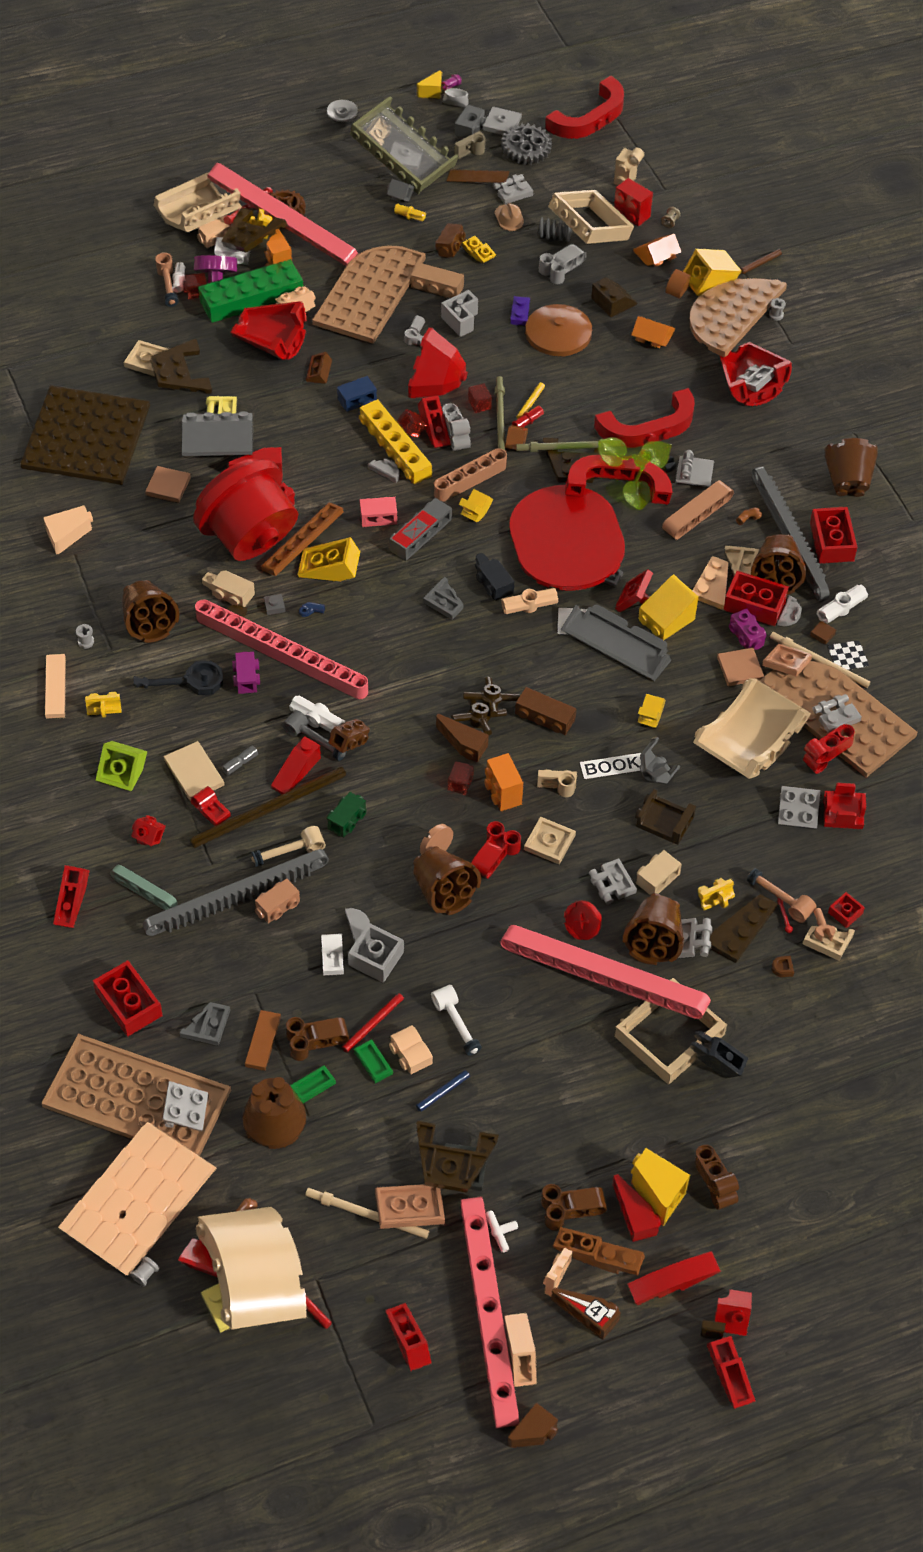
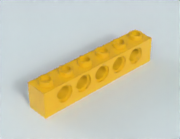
(395, 442)

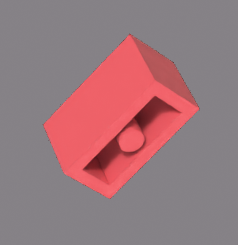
(378, 511)

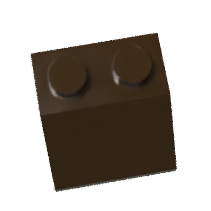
(611, 297)

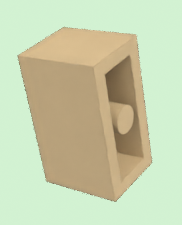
(658, 873)

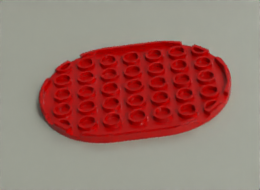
(567, 538)

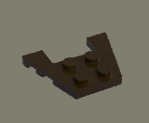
(246, 236)
(172, 371)
(562, 461)
(450, 1166)

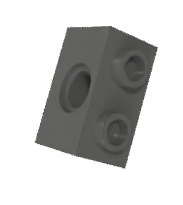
(469, 121)

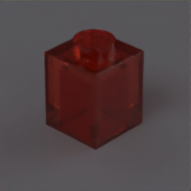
(192, 283)
(479, 398)
(411, 423)
(460, 778)

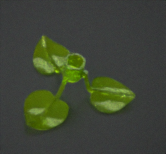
(613, 451)

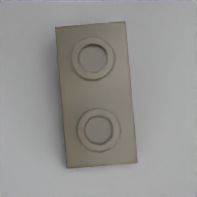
(473, 144)

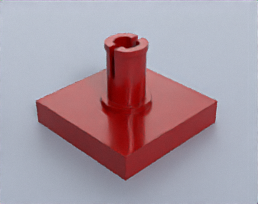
(634, 591)

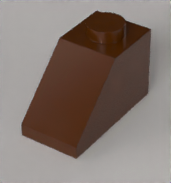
(534, 1428)

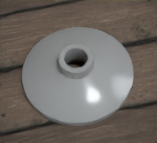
(342, 110)

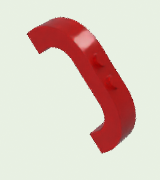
(594, 120)
(654, 430)
(594, 466)

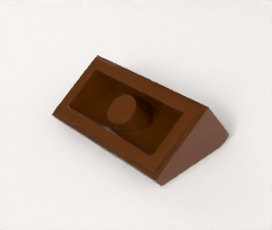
(319, 368)

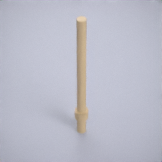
(817, 658)
(328, 1199)

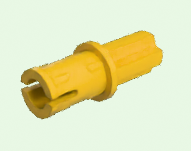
(409, 212)

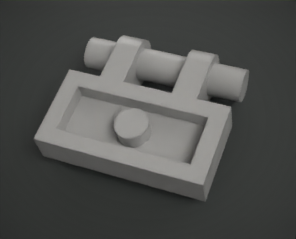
(516, 191)
(757, 377)
(842, 715)
(618, 878)
(690, 932)

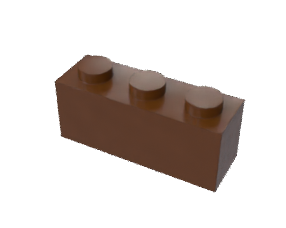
(545, 711)

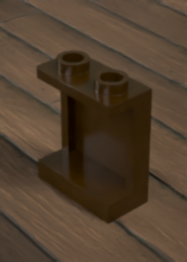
(664, 818)

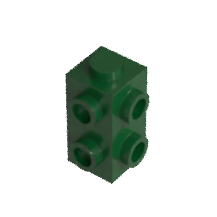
(346, 814)

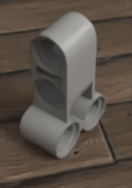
(561, 263)
(457, 427)

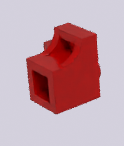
(734, 1312)

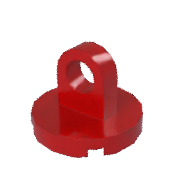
(582, 920)

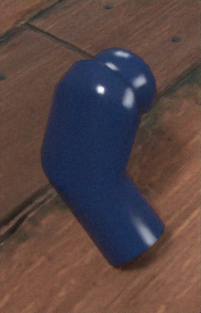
(309, 608)

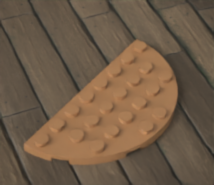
(730, 310)

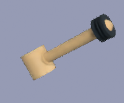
(311, 840)

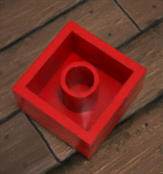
(633, 201)

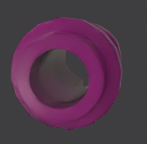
(455, 80)

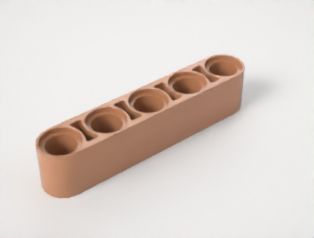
(470, 474)
(697, 509)

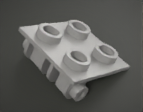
(694, 470)
(799, 807)
(184, 1106)

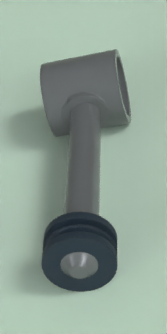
(297, 723)

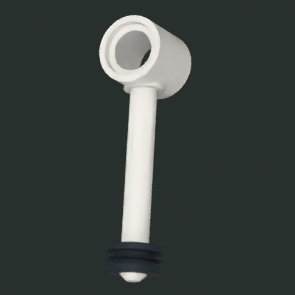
(445, 999)

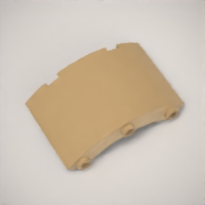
(752, 729)
(254, 1267)

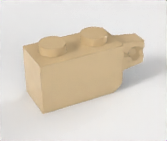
(229, 587)

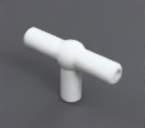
(498, 1231)

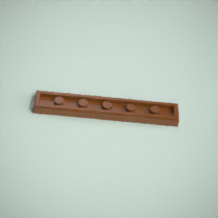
(302, 539)

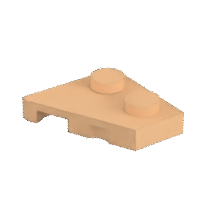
(558, 1270)

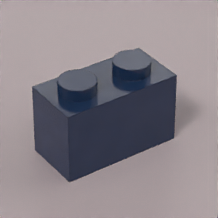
(356, 393)

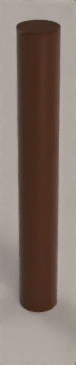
(759, 262)

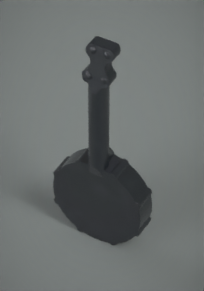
(200, 677)

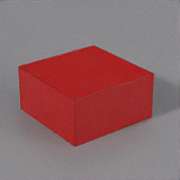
(846, 910)

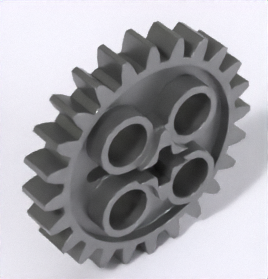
(526, 143)

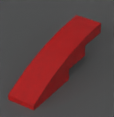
(674, 1277)

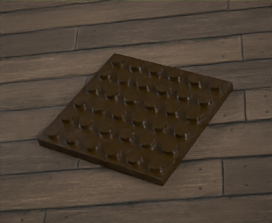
(85, 435)

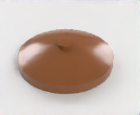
(558, 330)

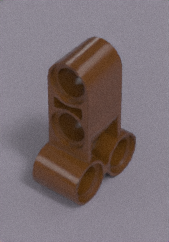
(314, 1035)
(722, 1184)
(571, 1204)

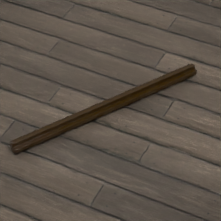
(267, 807)

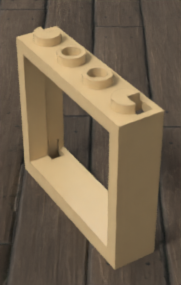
(564, 202)
(668, 1074)

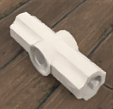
(842, 603)
(316, 713)

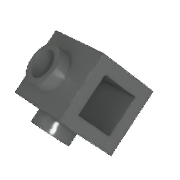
(399, 190)

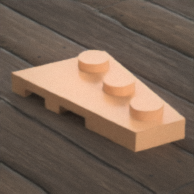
(712, 583)

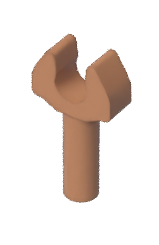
(822, 927)

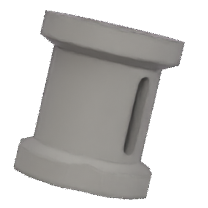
(776, 312)
(84, 633)
(144, 1271)

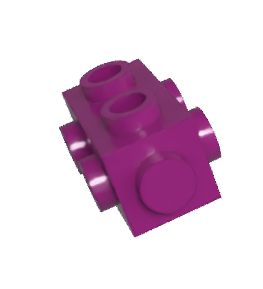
(747, 629)
(246, 676)

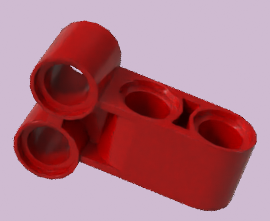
(818, 751)
(496, 848)

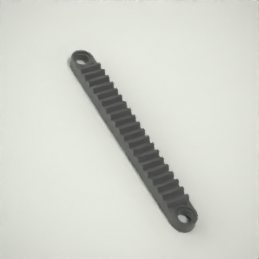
(789, 527)
(234, 892)

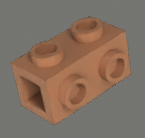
(277, 901)

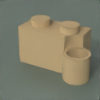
(627, 164)

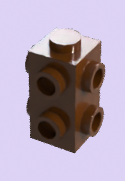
(450, 240)
(349, 735)

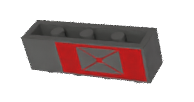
(420, 529)

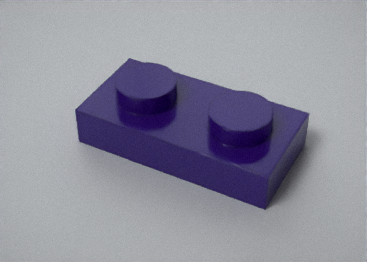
(520, 310)

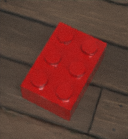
(833, 535)
(758, 595)
(127, 998)

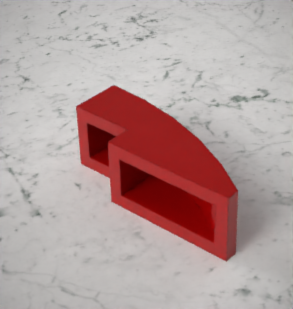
(731, 1371)

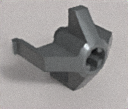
(655, 768)

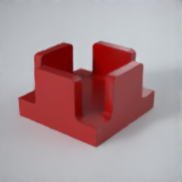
(844, 807)

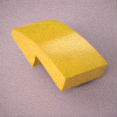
(477, 250)

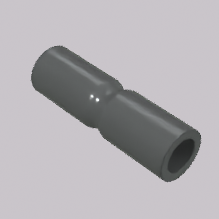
(238, 761)

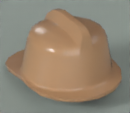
(509, 217)

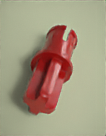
(528, 417)

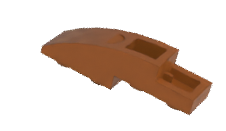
(599, 1254)

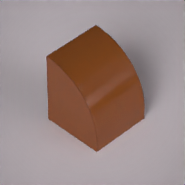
(678, 283)
(515, 436)

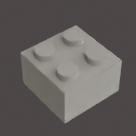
(376, 952)

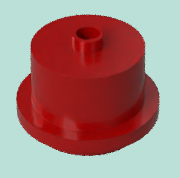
(246, 508)

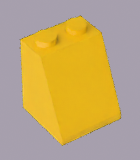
(709, 269)
(669, 608)
(659, 1183)

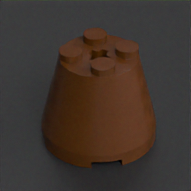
(851, 465)
(780, 562)
(148, 611)
(446, 880)
(655, 931)
(274, 1114)

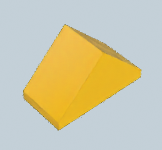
(430, 86)

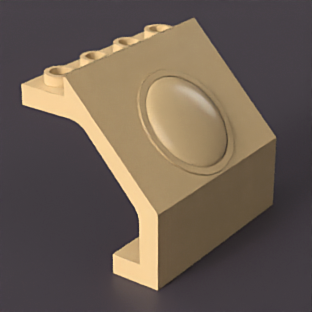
(195, 204)

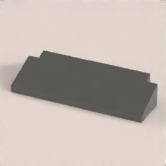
(612, 637)

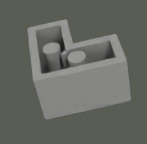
(460, 312)

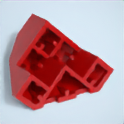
(437, 368)

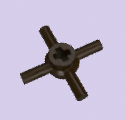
(491, 696)
(478, 716)

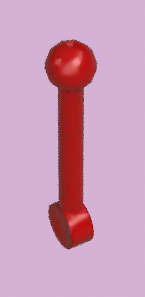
(788, 928)

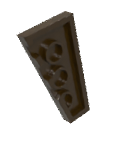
(738, 931)

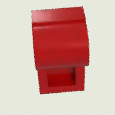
(207, 803)

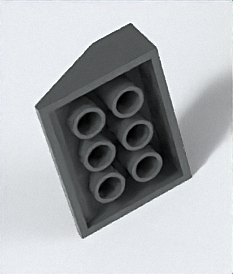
(217, 434)

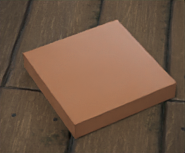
(168, 484)
(787, 660)
(740, 666)

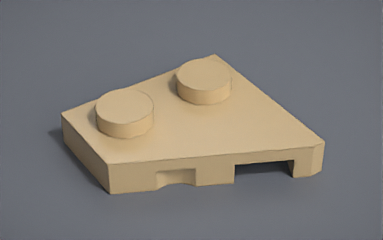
(740, 558)
(831, 948)

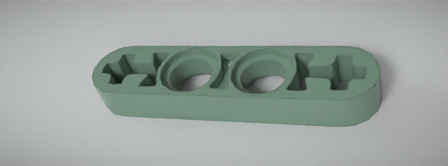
(143, 887)

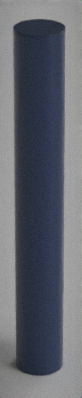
(442, 1091)

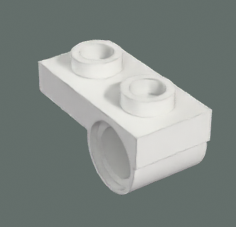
(332, 954)

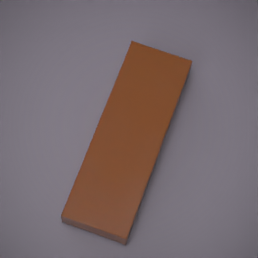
(263, 1040)

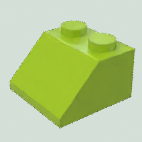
(120, 765)

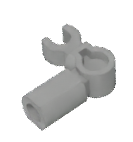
(412, 334)

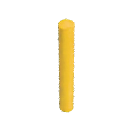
(531, 400)

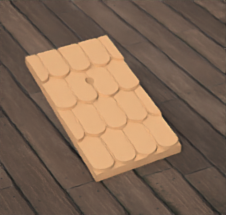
(148, 1183)

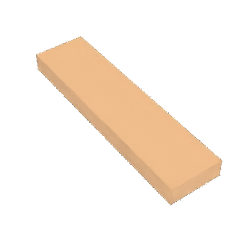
(55, 686)

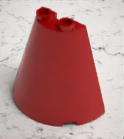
(273, 328)
(747, 356)

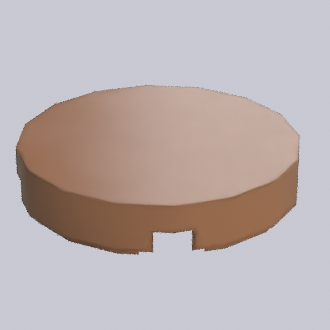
(439, 836)

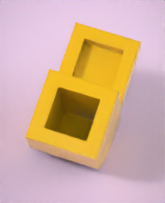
(476, 505)
(651, 710)

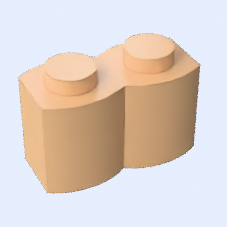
(411, 1050)

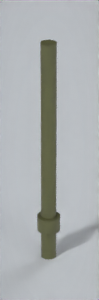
(499, 393)
(534, 446)

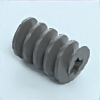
(549, 229)

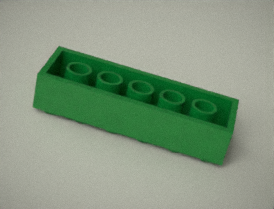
(247, 290)

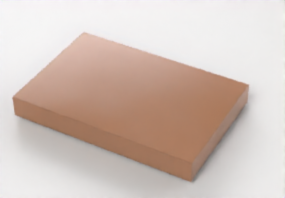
(409, 1206)

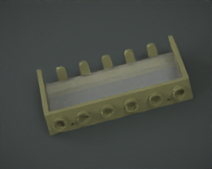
(402, 146)

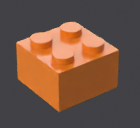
(503, 782)

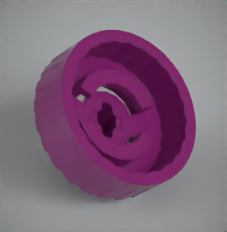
(215, 266)

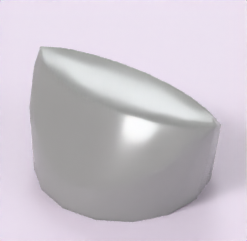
(455, 97)

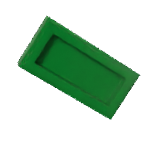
(373, 1061)
(313, 1084)

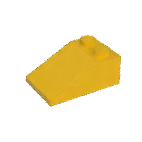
(330, 561)

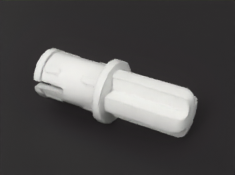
(178, 277)

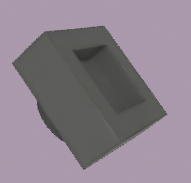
(274, 604)

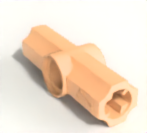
(529, 600)

